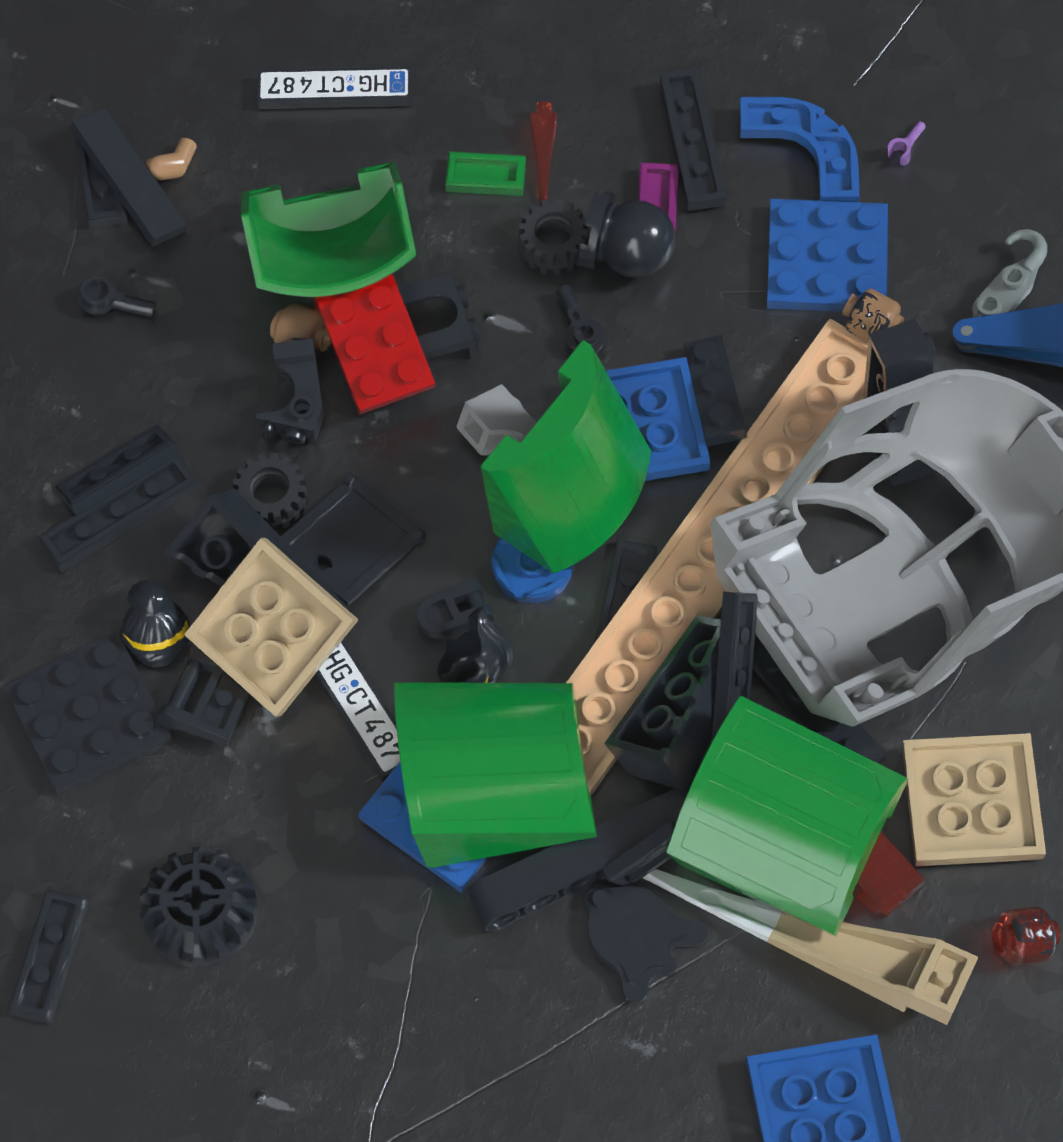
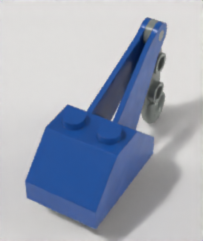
(1012, 334)

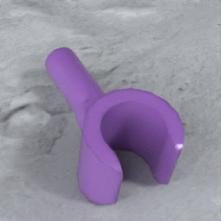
(906, 143)

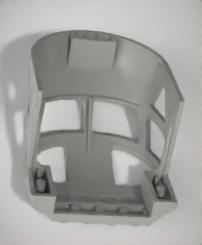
(1001, 454)

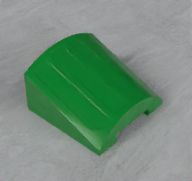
(330, 237)
(572, 472)
(491, 768)
(784, 815)

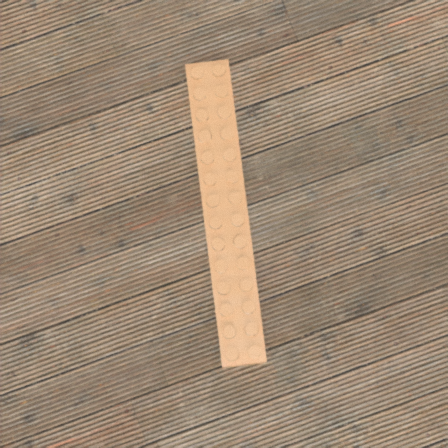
(684, 574)

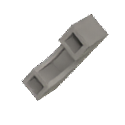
(491, 417)

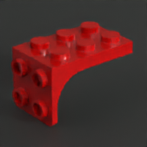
(375, 344)

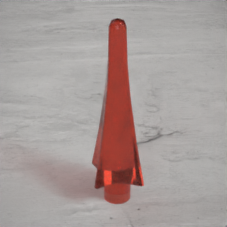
(544, 133)

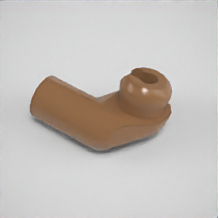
(173, 164)

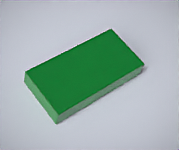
(485, 173)

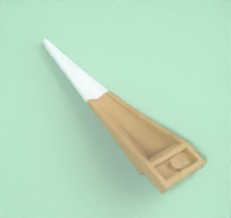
(882, 963)

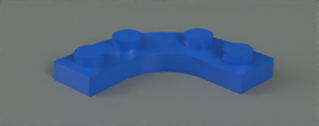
(811, 128)

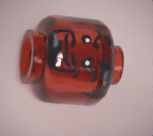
(1025, 936)

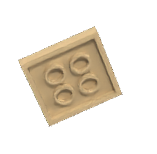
(271, 627)
(973, 800)

